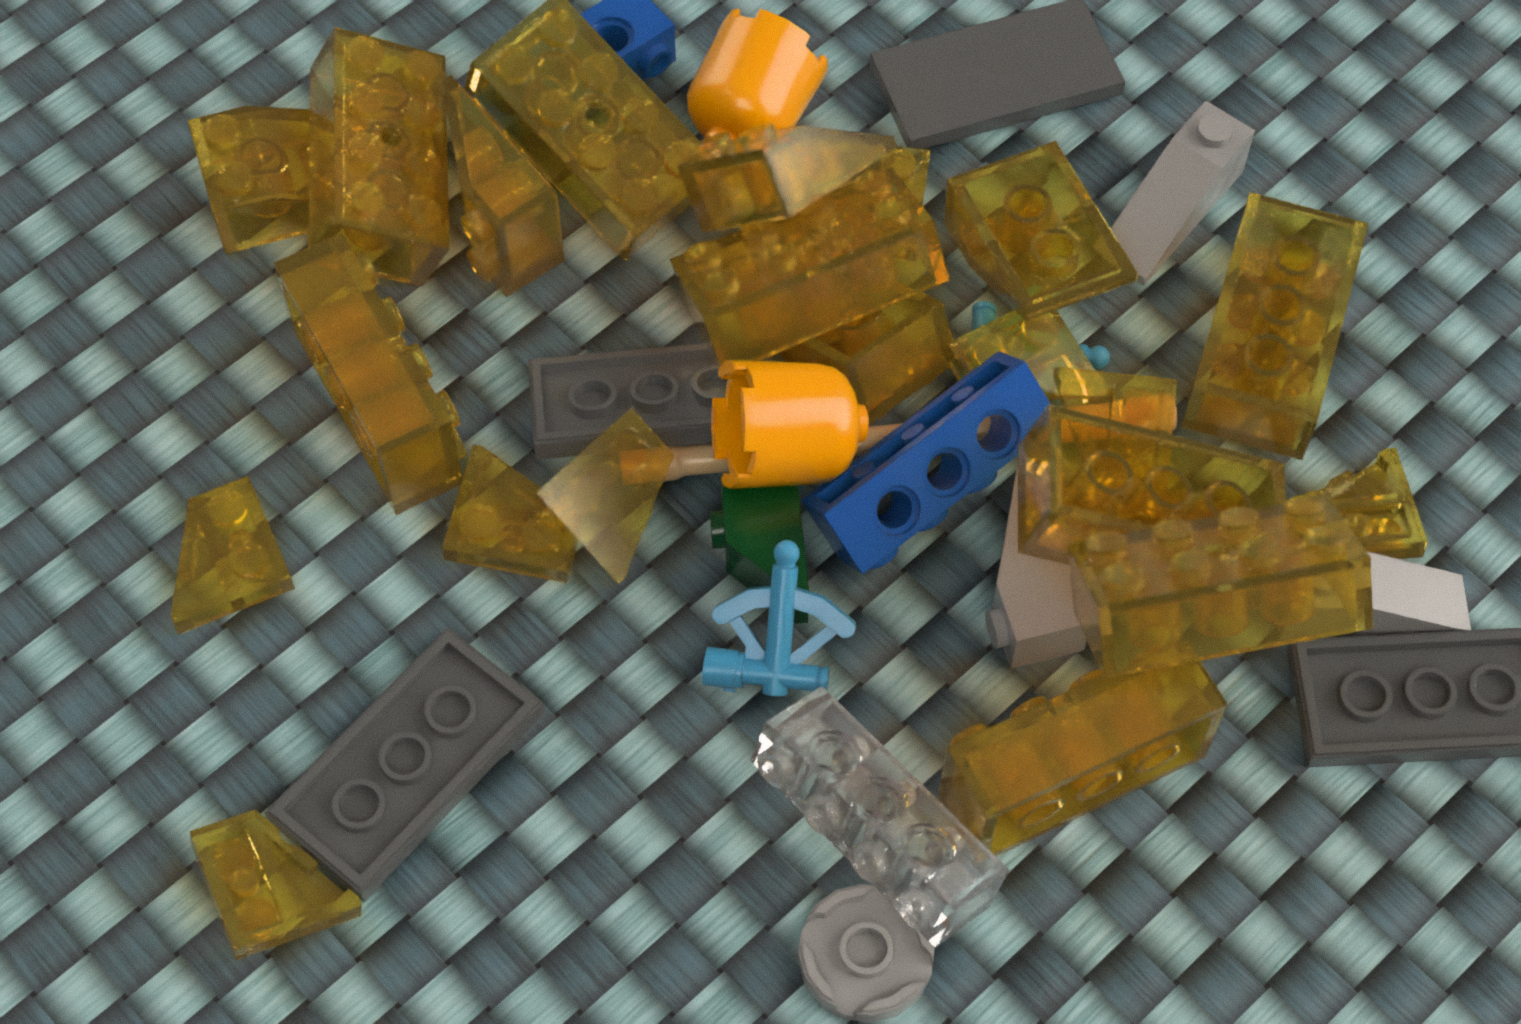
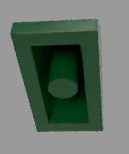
(752, 526)

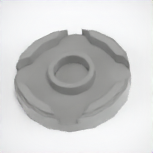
(863, 956)

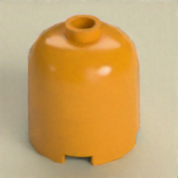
(754, 76)
(785, 423)

